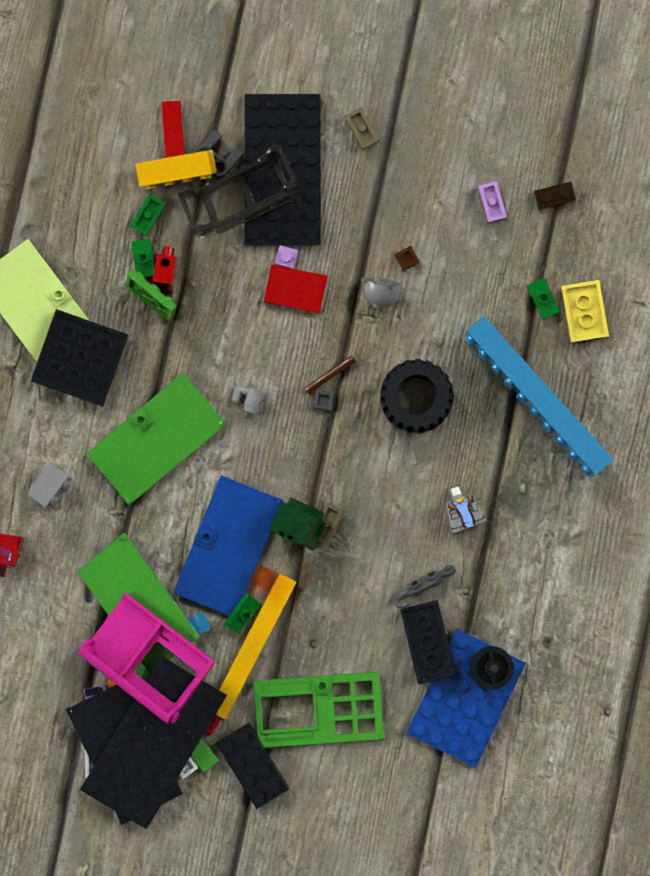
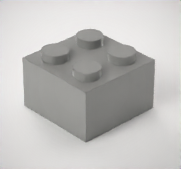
(50, 486)

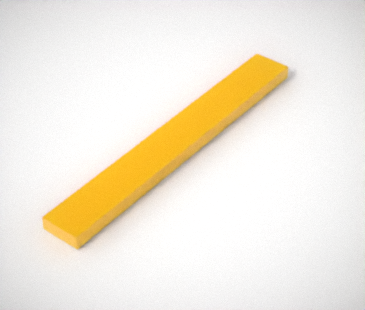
(255, 642)

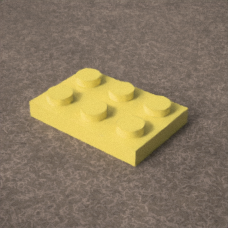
(584, 311)

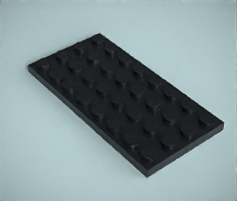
(296, 125)
(146, 752)

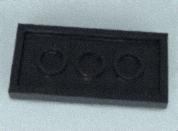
(428, 642)
(252, 765)

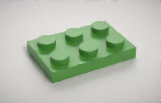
(151, 295)

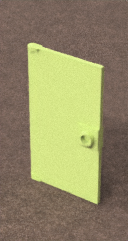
(31, 296)

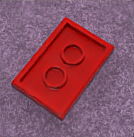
(295, 289)

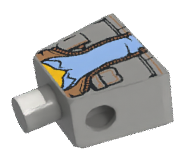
(463, 511)

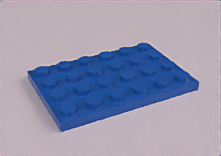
(459, 712)

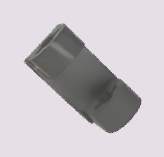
(230, 162)

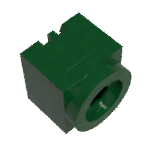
(298, 523)

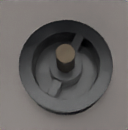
(491, 667)

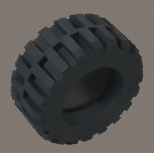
(416, 370)

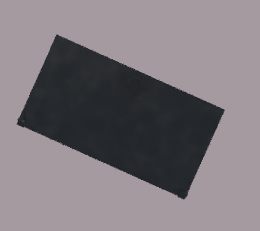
(96, 722)

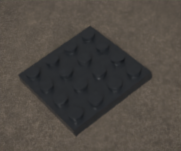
(79, 358)

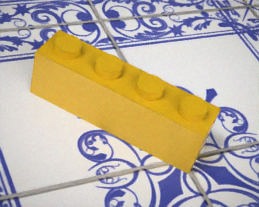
(176, 168)

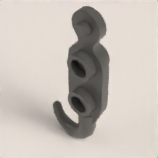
(418, 586)

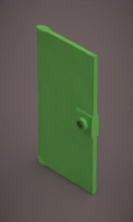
(156, 438)
(122, 570)

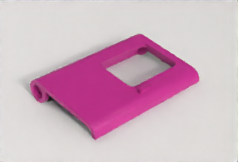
(126, 641)

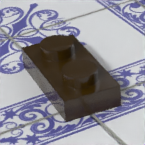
(554, 195)

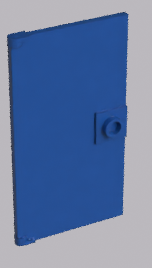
(227, 546)

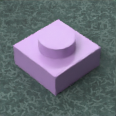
(286, 257)

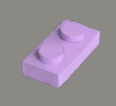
(492, 202)

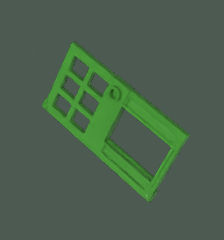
(324, 713)

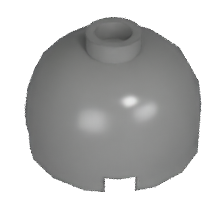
(381, 292)

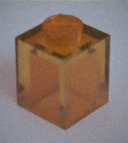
(263, 577)

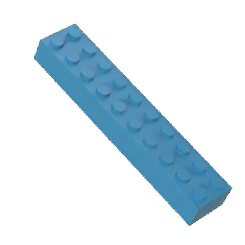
(537, 397)

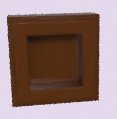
(407, 258)

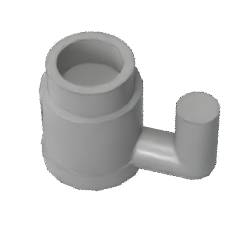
(253, 401)

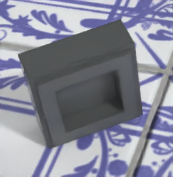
(323, 400)

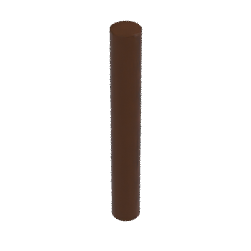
(330, 374)

